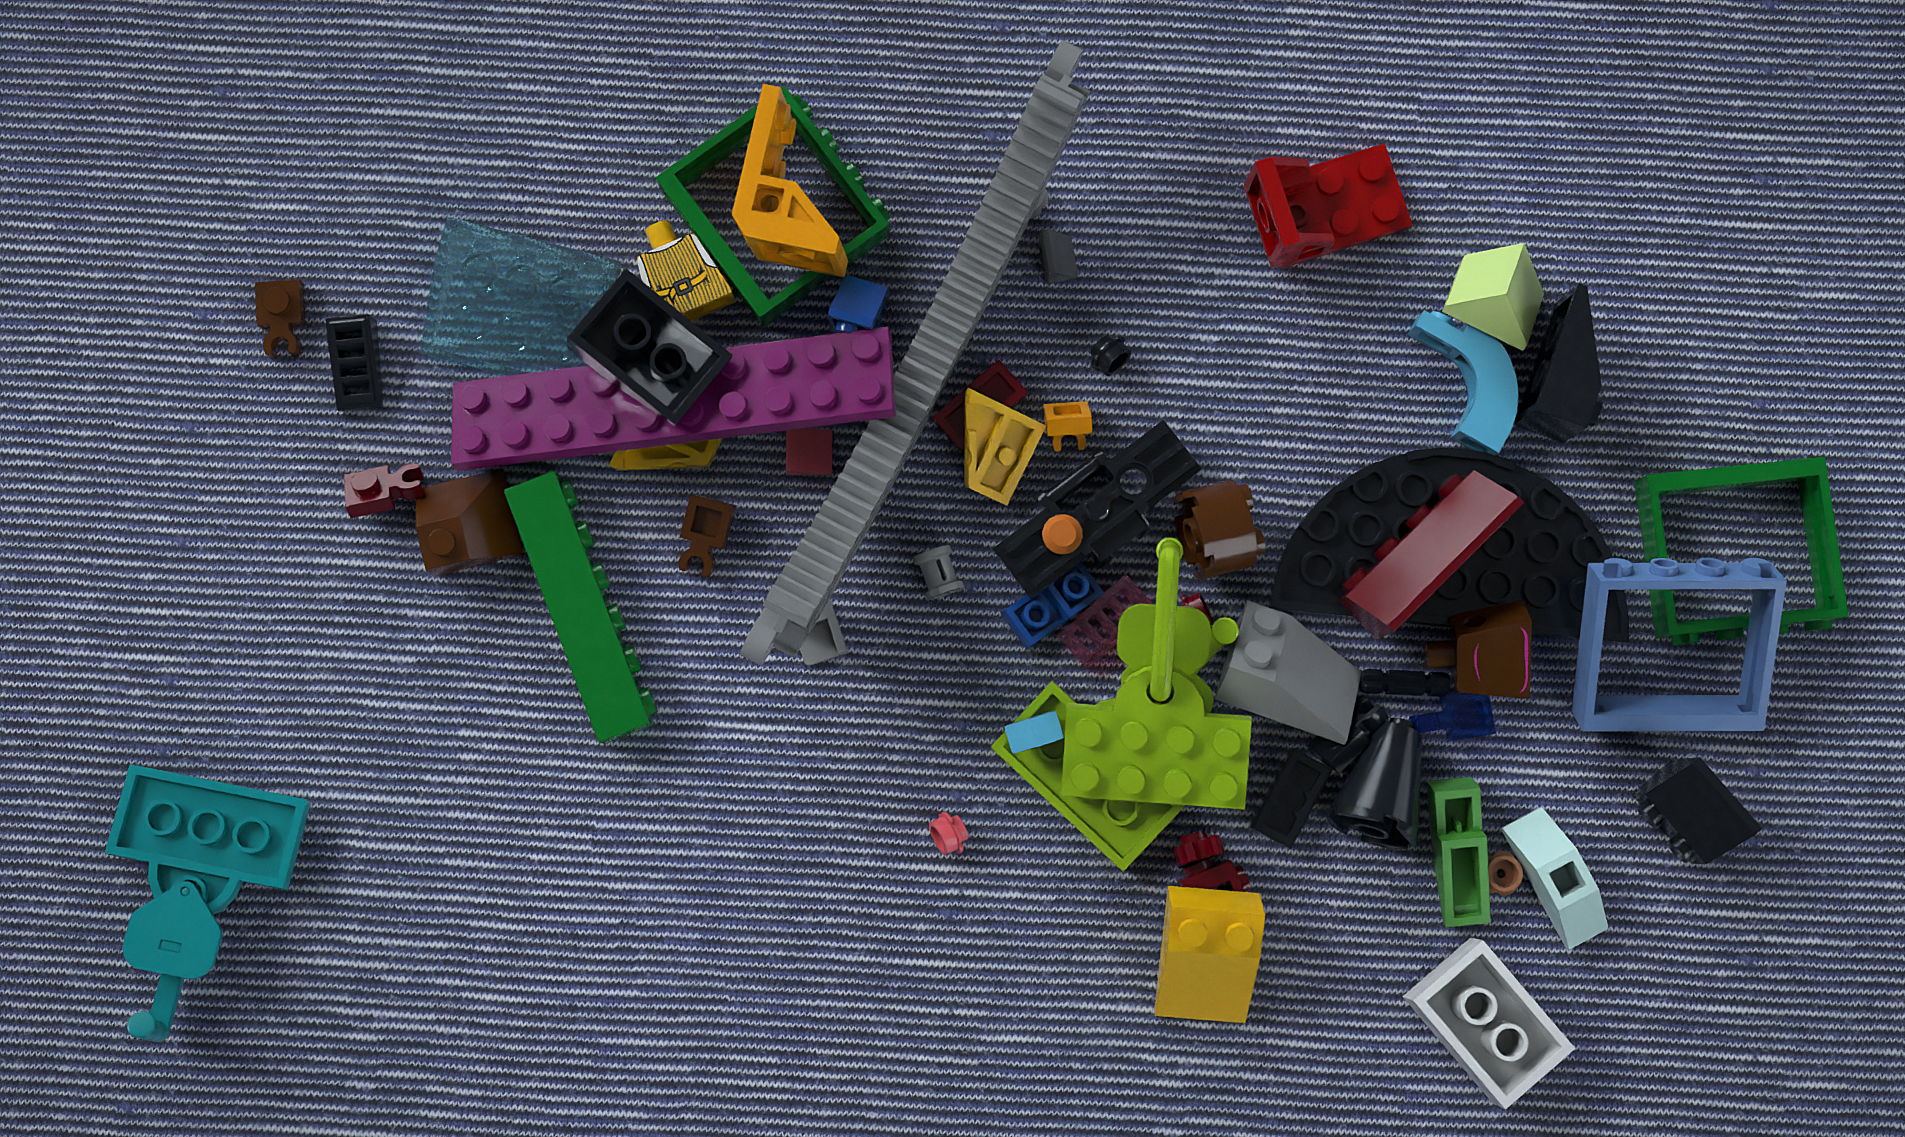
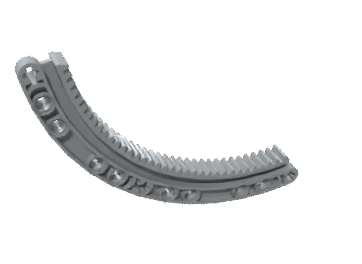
(941, 339)

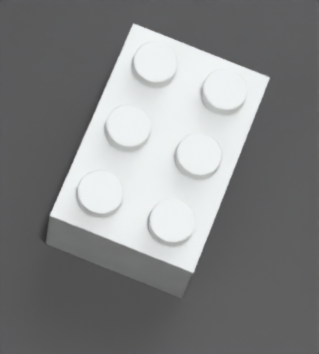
(1488, 1022)

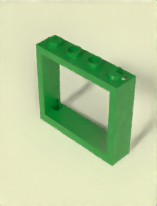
(726, 142)
(1819, 531)

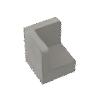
(824, 639)

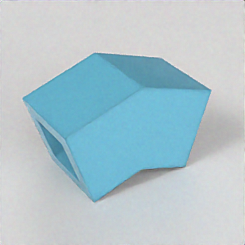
(1034, 732)

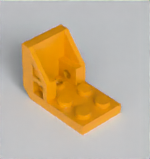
(775, 212)

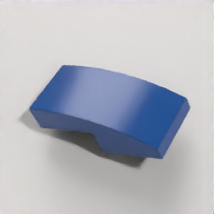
(1053, 606)

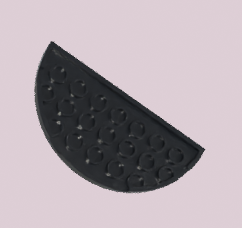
(1530, 558)

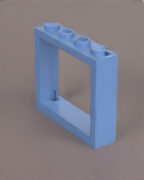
(1680, 712)

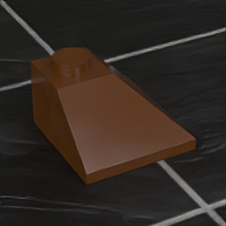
(466, 523)

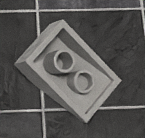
(1288, 675)

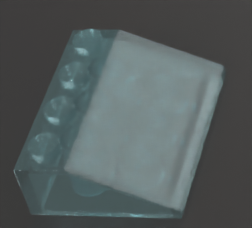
(509, 299)

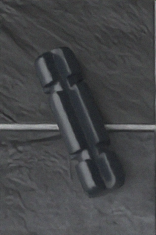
(1405, 682)

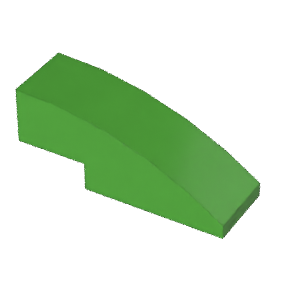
(1459, 851)

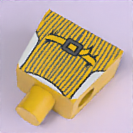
(683, 272)

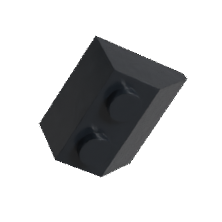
(1694, 811)

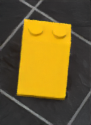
(1209, 954)

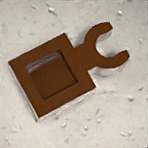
(280, 308)
(707, 526)

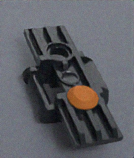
(1104, 522)

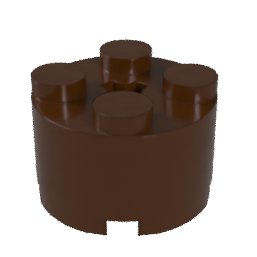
(1218, 529)

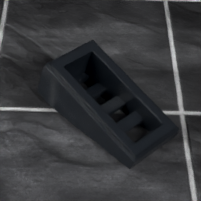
(339, 364)

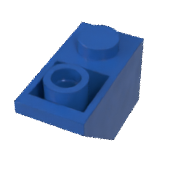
(857, 306)

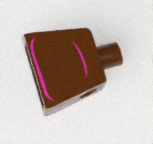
(1487, 651)

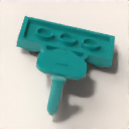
(201, 835)

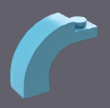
(1487, 374)

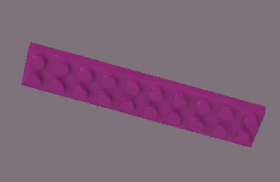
(757, 392)

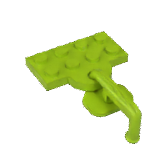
(1159, 744)
(1113, 826)

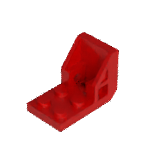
(1324, 206)

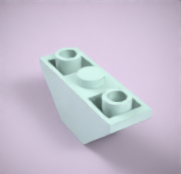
(1557, 877)

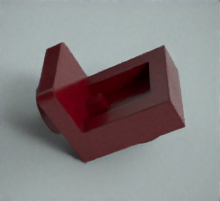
(1208, 876)

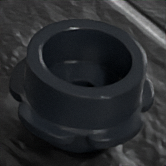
(1110, 354)

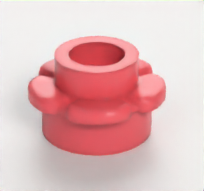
(948, 833)

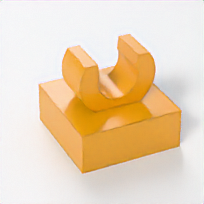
(1068, 419)

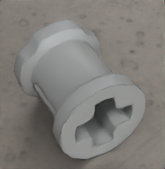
(938, 572)

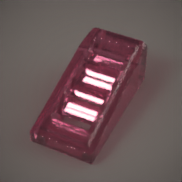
(1076, 647)

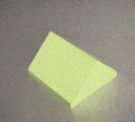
(1497, 294)

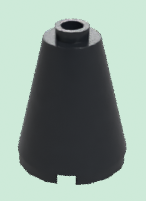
(1383, 789)

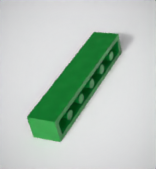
(580, 607)

